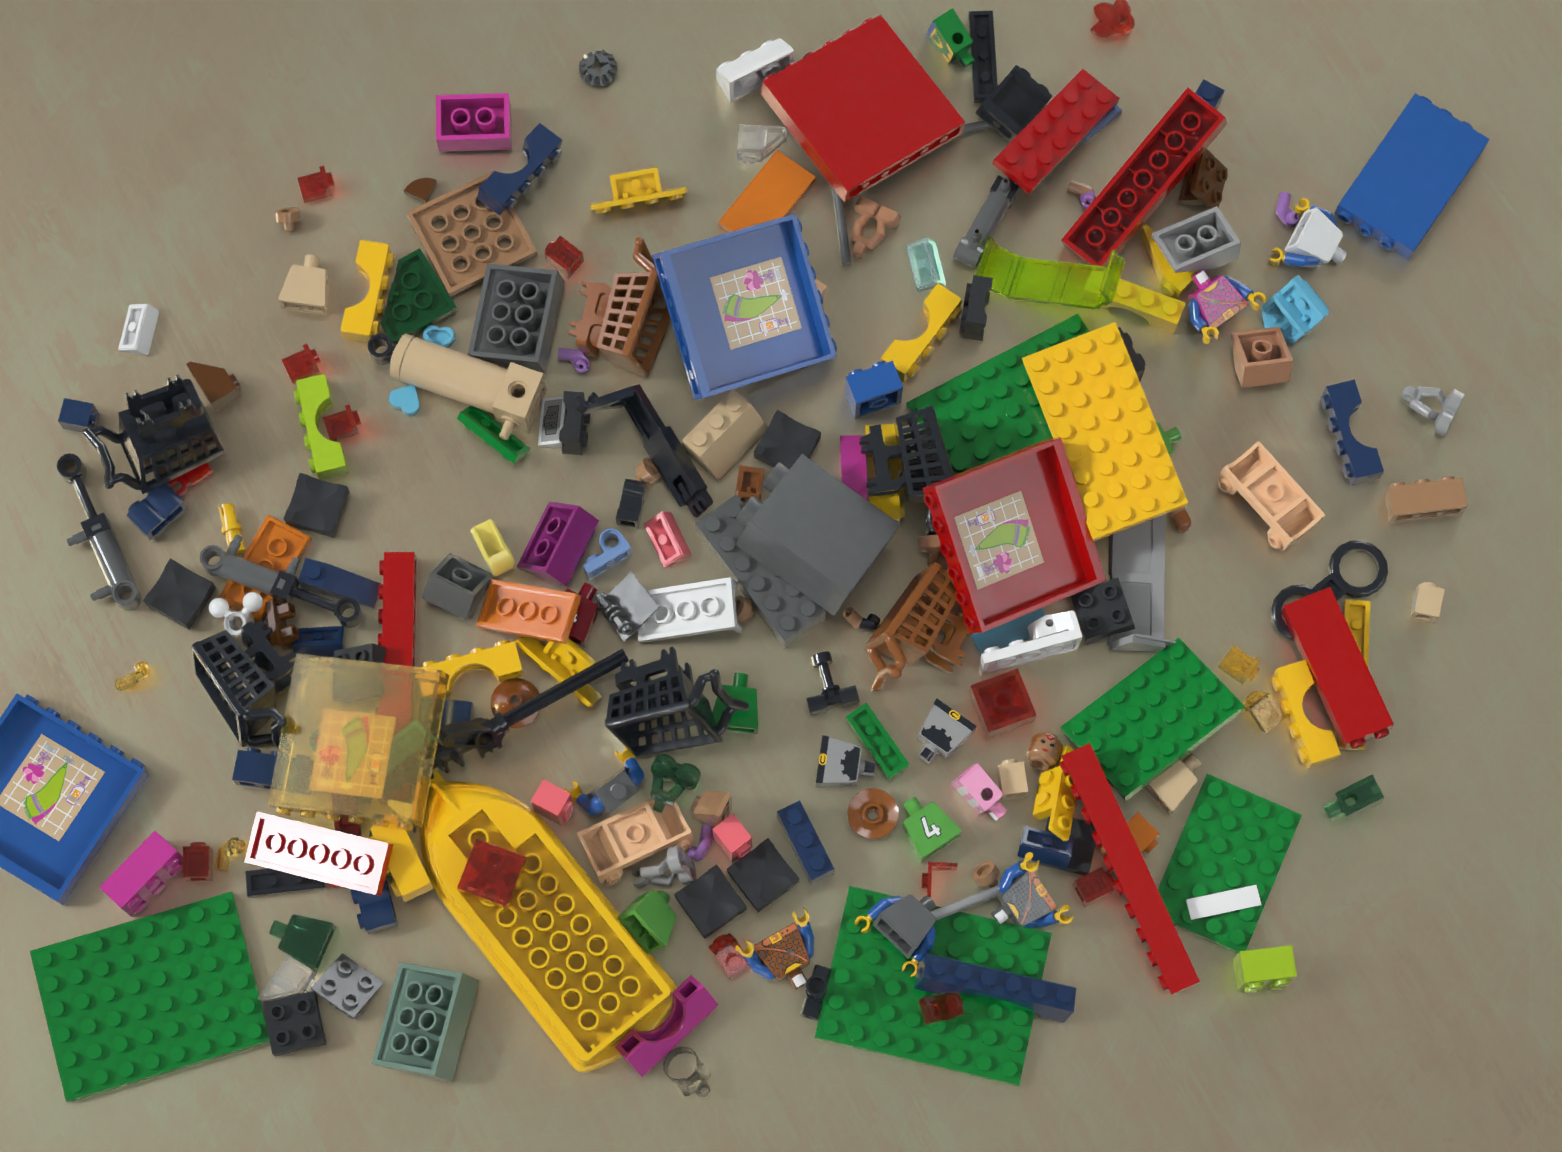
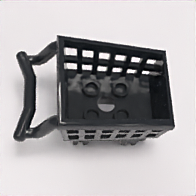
(152, 427)
(883, 484)
(680, 694)
(261, 704)

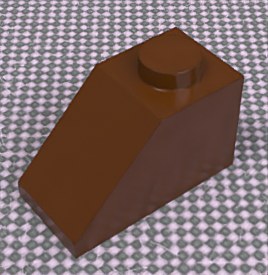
(215, 383)

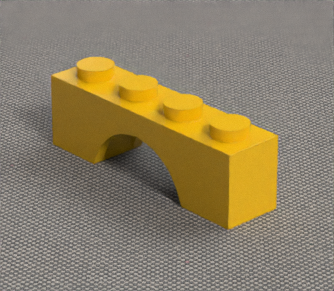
(940, 308)
(1158, 309)
(360, 320)
(889, 503)
(500, 661)
(1315, 744)

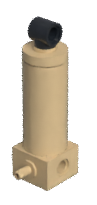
(508, 393)

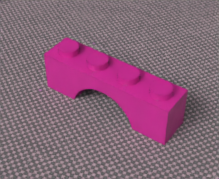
(646, 1048)

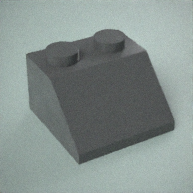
(457, 586)

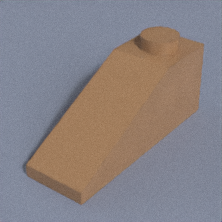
(712, 807)

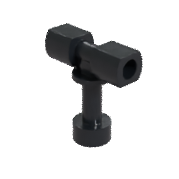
(831, 693)
(815, 990)

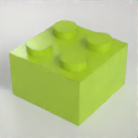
(1264, 968)

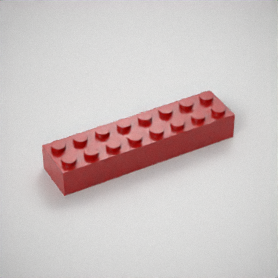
(1145, 179)

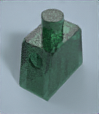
(1364, 792)
(304, 939)

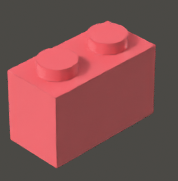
(553, 803)
(732, 838)

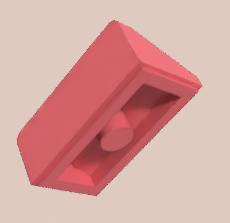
(667, 538)

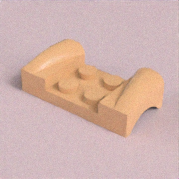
(1271, 495)
(633, 837)

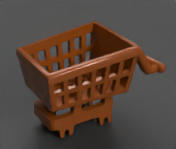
(610, 333)
(938, 587)

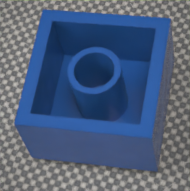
(873, 389)

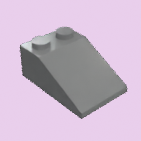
(1199, 242)

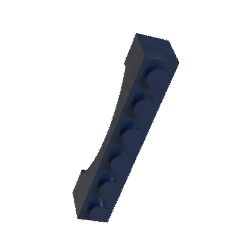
(947, 975)

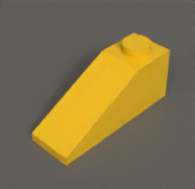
(1171, 283)

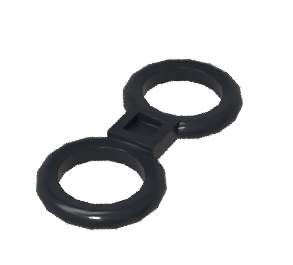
(1335, 581)

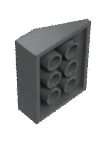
(517, 316)

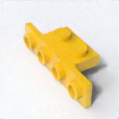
(636, 187)
(562, 663)
(1056, 800)

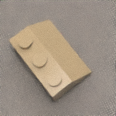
(725, 435)

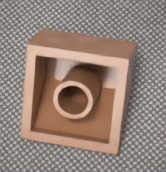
(1261, 357)

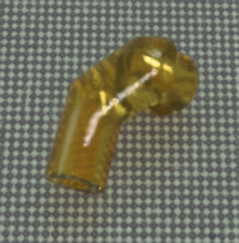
(132, 679)
(226, 850)

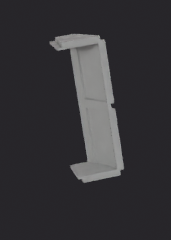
(1138, 562)

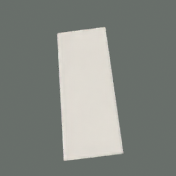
(1223, 902)

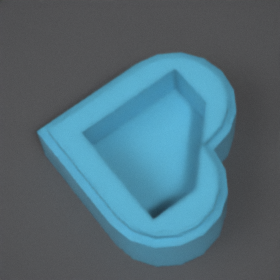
(442, 336)
(405, 399)

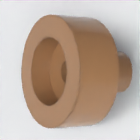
(288, 217)
(647, 471)
(744, 609)
(986, 874)

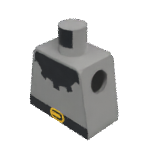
(943, 732)
(841, 764)

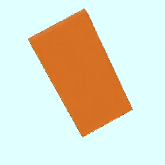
(769, 194)
(272, 548)
(528, 611)

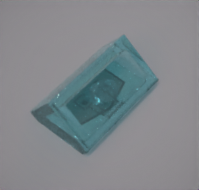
(925, 264)

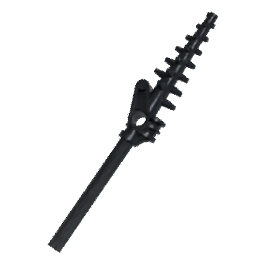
(488, 734)

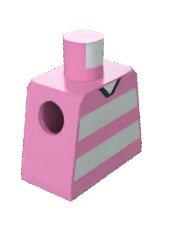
(970, 786)

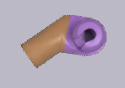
(1084, 192)

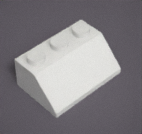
(752, 67)

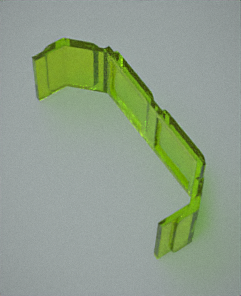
(1050, 280)

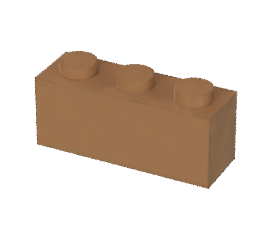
(1425, 499)

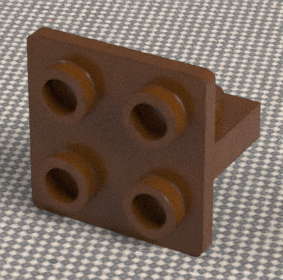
(1204, 182)

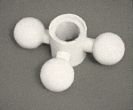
(220, 608)

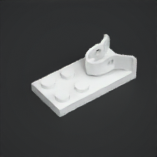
(692, 610)
(1061, 637)

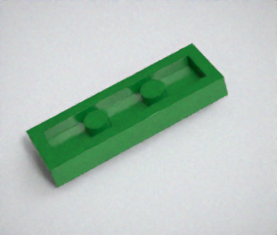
(489, 431)
(877, 741)

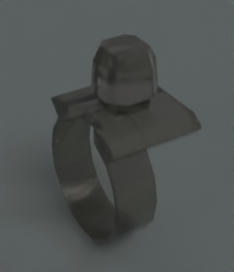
(695, 1082)

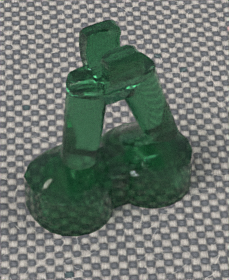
(667, 770)

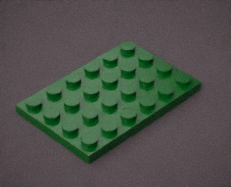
(1153, 718)
(1225, 846)

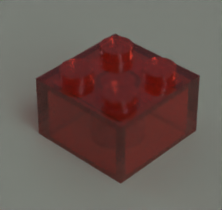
(1002, 703)
(492, 874)

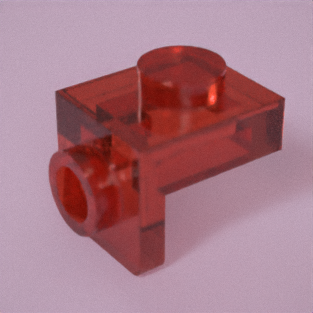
(342, 424)
(727, 956)
(941, 1007)

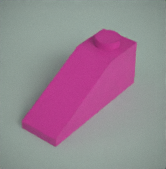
(853, 464)

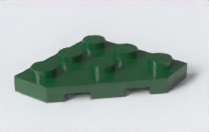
(415, 298)

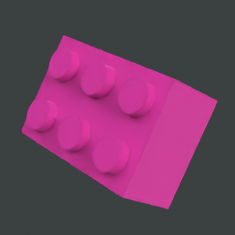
(473, 122)
(143, 874)

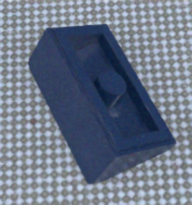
(319, 641)
(1045, 847)

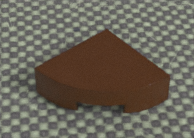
(421, 189)

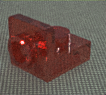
(316, 185)
(302, 364)

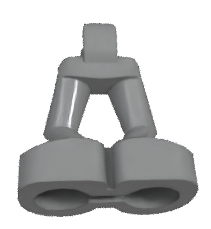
(1449, 405)
(678, 864)

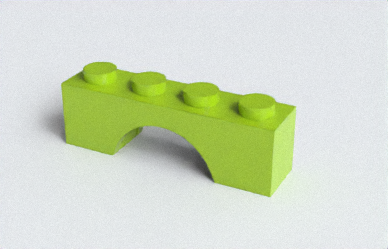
(315, 398)

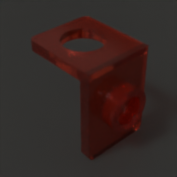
(937, 866)

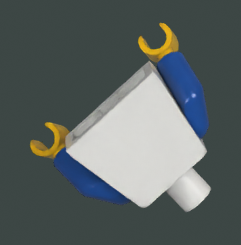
(1313, 240)

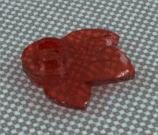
(1110, 18)

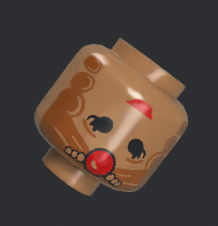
(1044, 751)

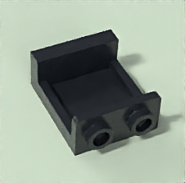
(1014, 103)

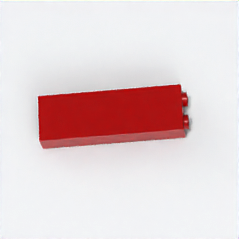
(1338, 668)

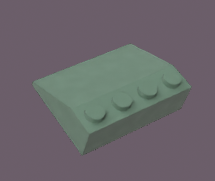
(425, 1021)

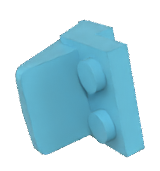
(1294, 310)

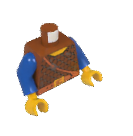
(783, 953)

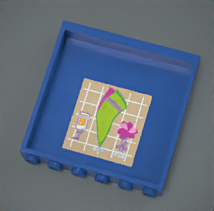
(745, 306)
(57, 796)

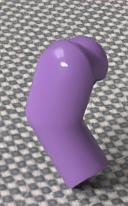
(1283, 211)

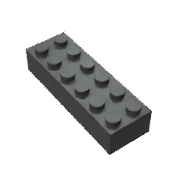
(777, 602)

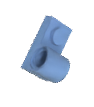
(610, 556)

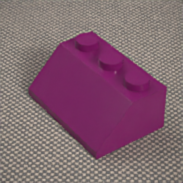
(558, 543)

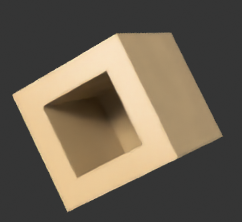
(1427, 602)
(1012, 779)

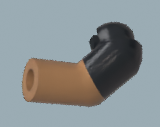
(859, 622)

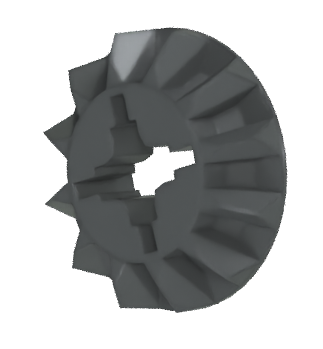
(591, 75)

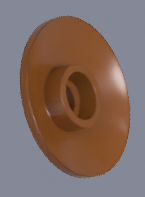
(513, 688)
(879, 802)

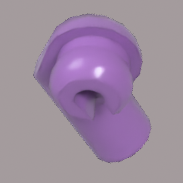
(576, 357)
(704, 844)

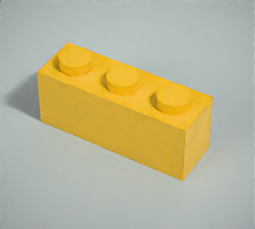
(404, 863)

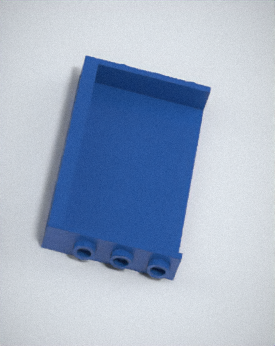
(1411, 176)

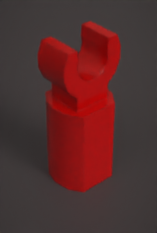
(191, 478)

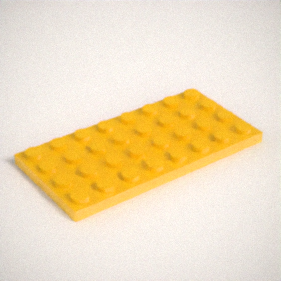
(1106, 430)

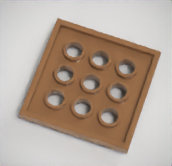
(466, 248)

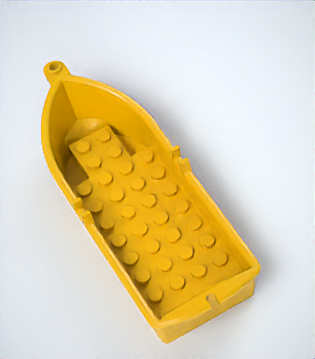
(559, 936)

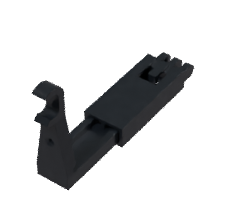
(660, 444)

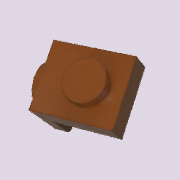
(749, 482)

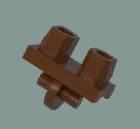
(277, 619)

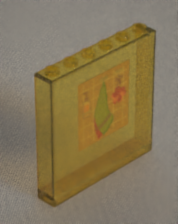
(358, 741)

